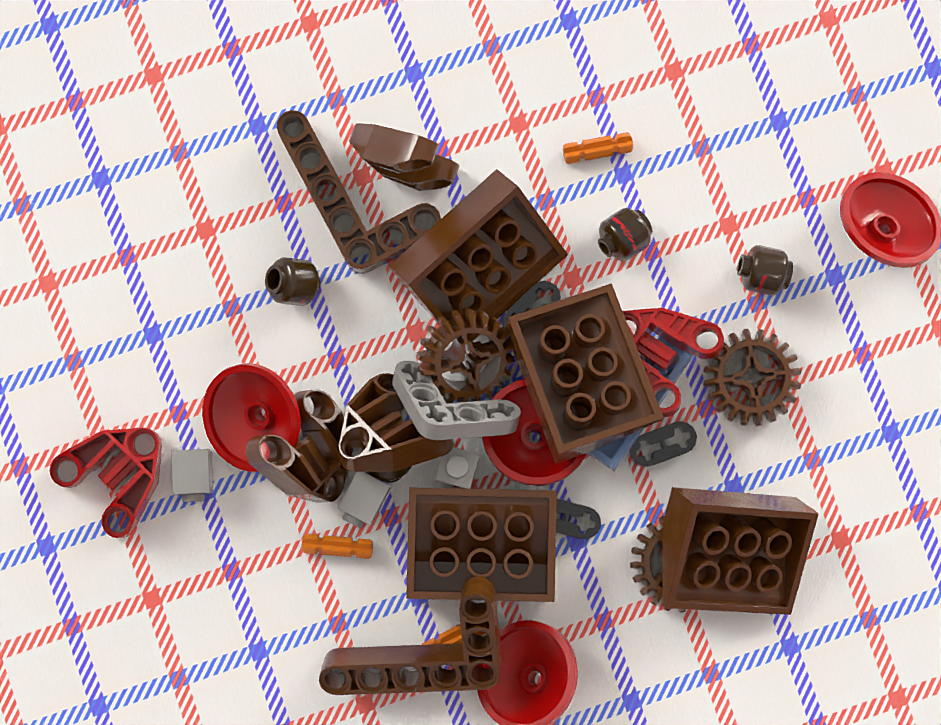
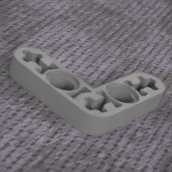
(447, 420)

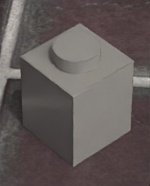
(457, 468)
(192, 474)
(363, 499)

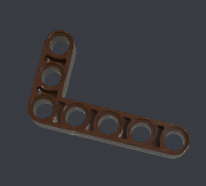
(341, 204)
(425, 658)

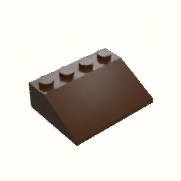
(480, 253)
(583, 372)
(485, 535)
(734, 550)

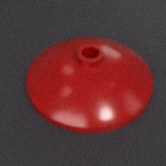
(891, 219)
(235, 416)
(516, 455)
(526, 650)

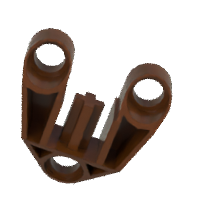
(403, 157)
(377, 427)
(314, 460)

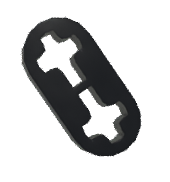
(530, 298)
(666, 452)
(576, 510)

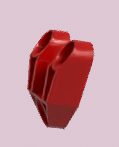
(679, 331)
(137, 492)

